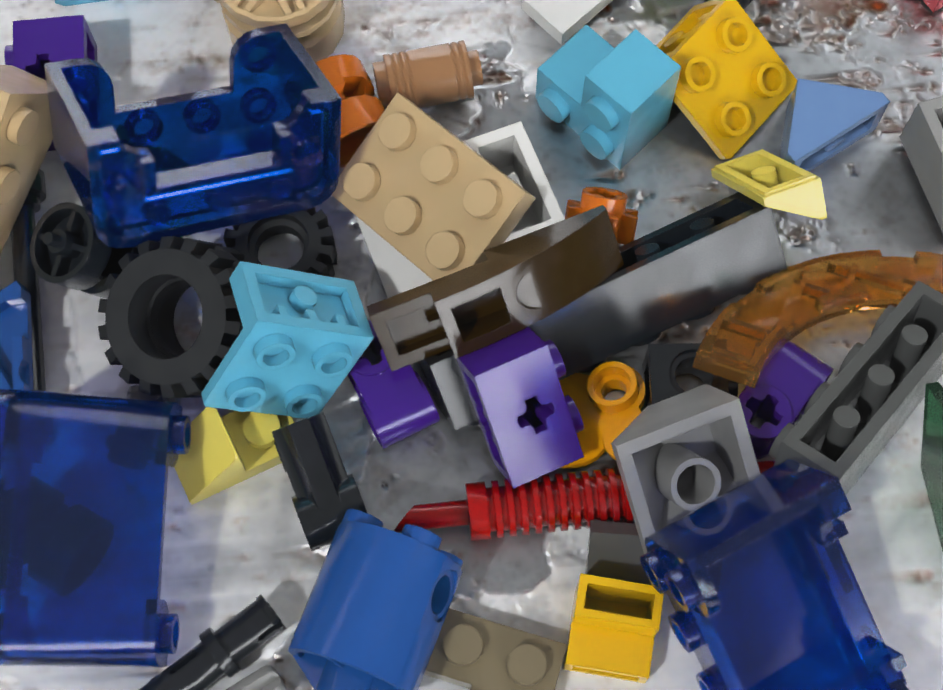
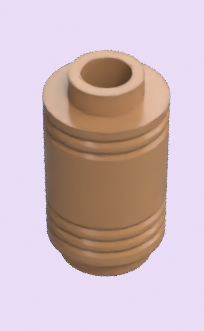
(429, 74)

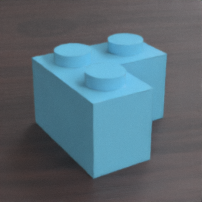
(609, 94)

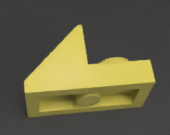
(227, 450)

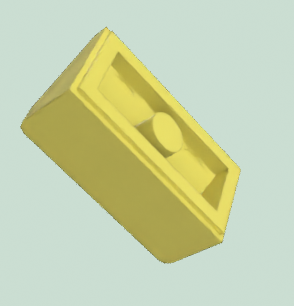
(774, 183)

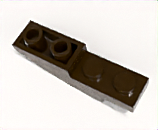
(501, 295)

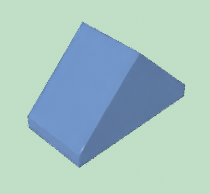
(827, 120)

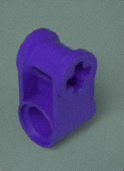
(781, 394)
(392, 401)

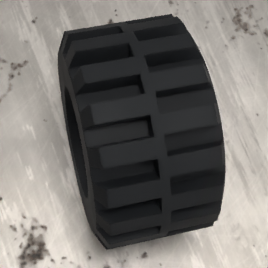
(143, 309)

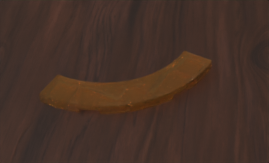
(801, 297)

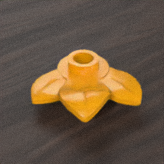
(601, 417)

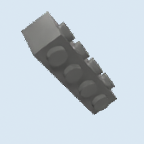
(872, 393)

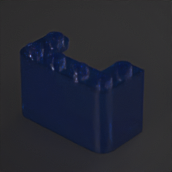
(199, 155)
(770, 589)

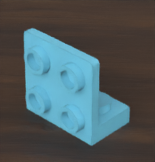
(294, 342)

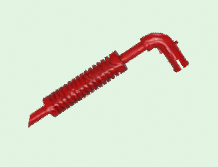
(532, 505)

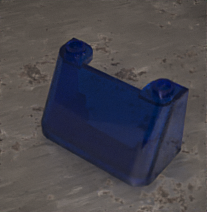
(85, 528)

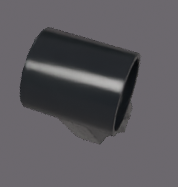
(317, 478)

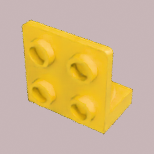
(726, 75)

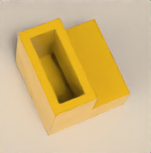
(613, 628)

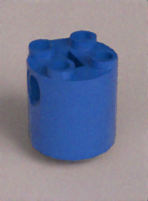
(375, 607)

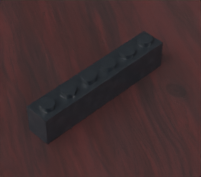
(664, 281)

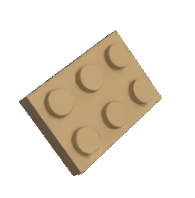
(429, 192)

